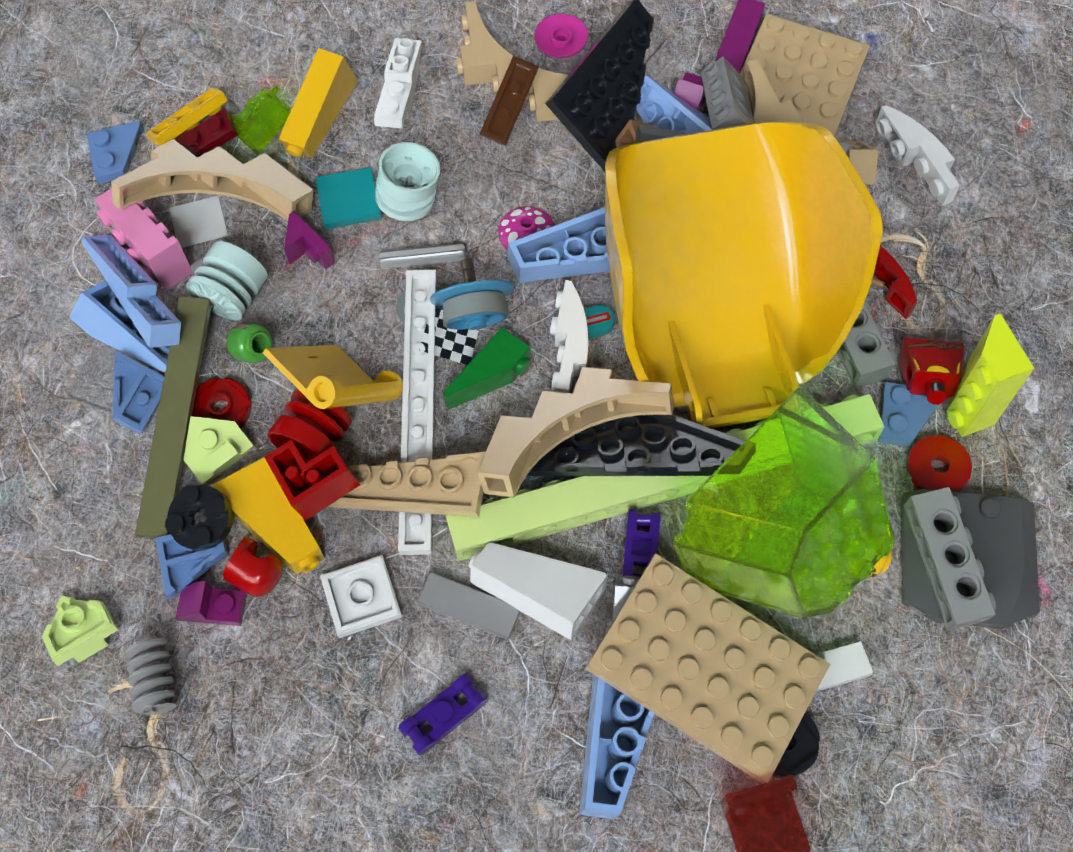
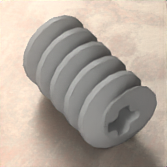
(148, 677)

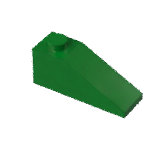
(490, 369)

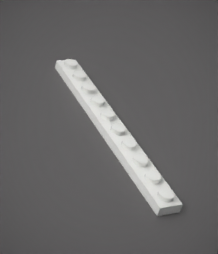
(418, 400)

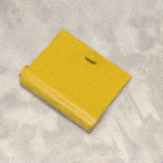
(332, 377)

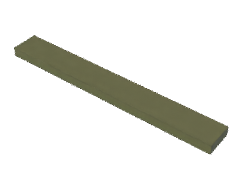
(173, 418)

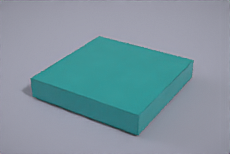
(347, 198)

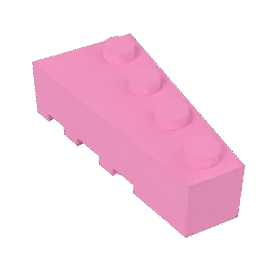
(147, 240)

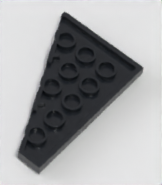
(606, 84)
(640, 448)

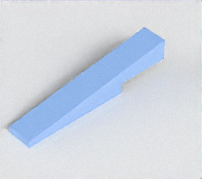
(134, 291)

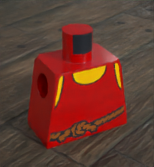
(931, 367)

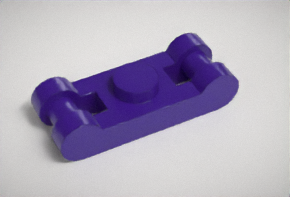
(640, 545)
(443, 714)

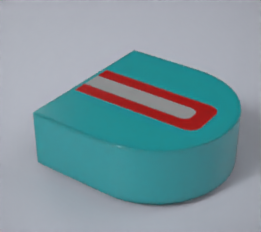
(599, 321)

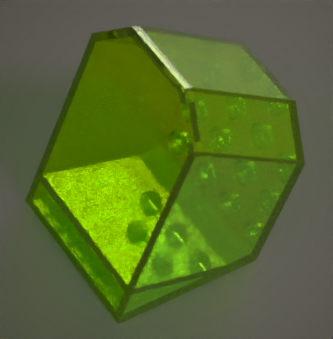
(789, 515)

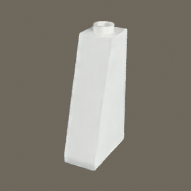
(539, 586)

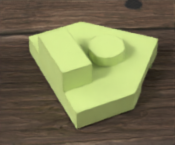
(214, 446)
(78, 629)

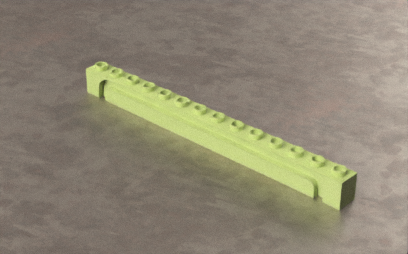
(595, 498)

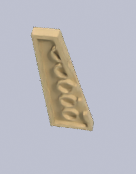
(421, 486)

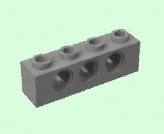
(725, 95)
(863, 366)
(955, 609)

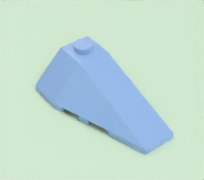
(668, 111)
(107, 321)

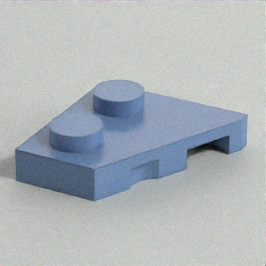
(112, 150)
(134, 393)
(903, 414)
(184, 566)

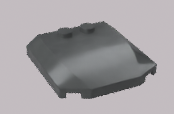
(1003, 543)

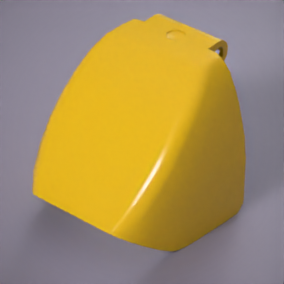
(737, 262)

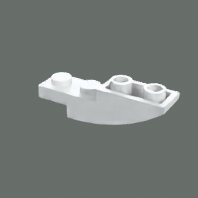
(399, 83)
(917, 145)
(570, 337)

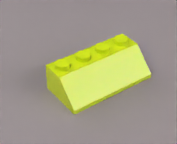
(989, 379)

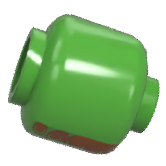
(248, 342)

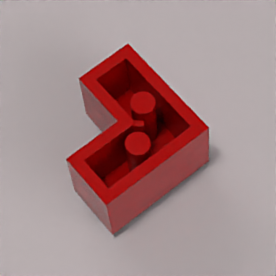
(311, 483)

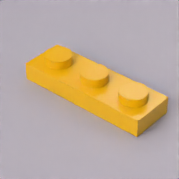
(187, 117)

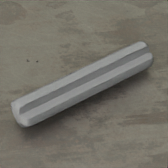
(422, 255)

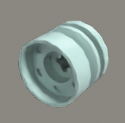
(407, 181)
(227, 280)

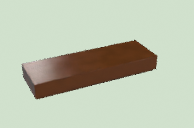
(509, 101)

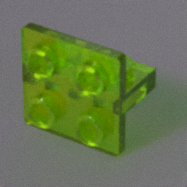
(261, 119)

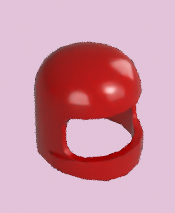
(250, 573)

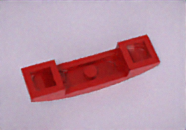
(901, 292)

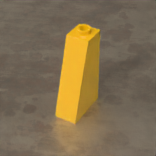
(317, 103)
(267, 514)

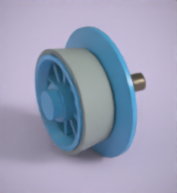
(474, 302)

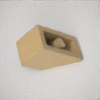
(864, 160)

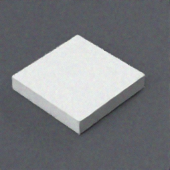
(360, 596)

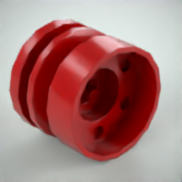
(309, 426)

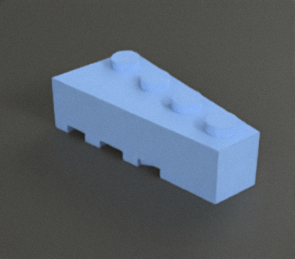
(562, 250)
(612, 749)

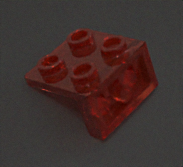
(765, 818)

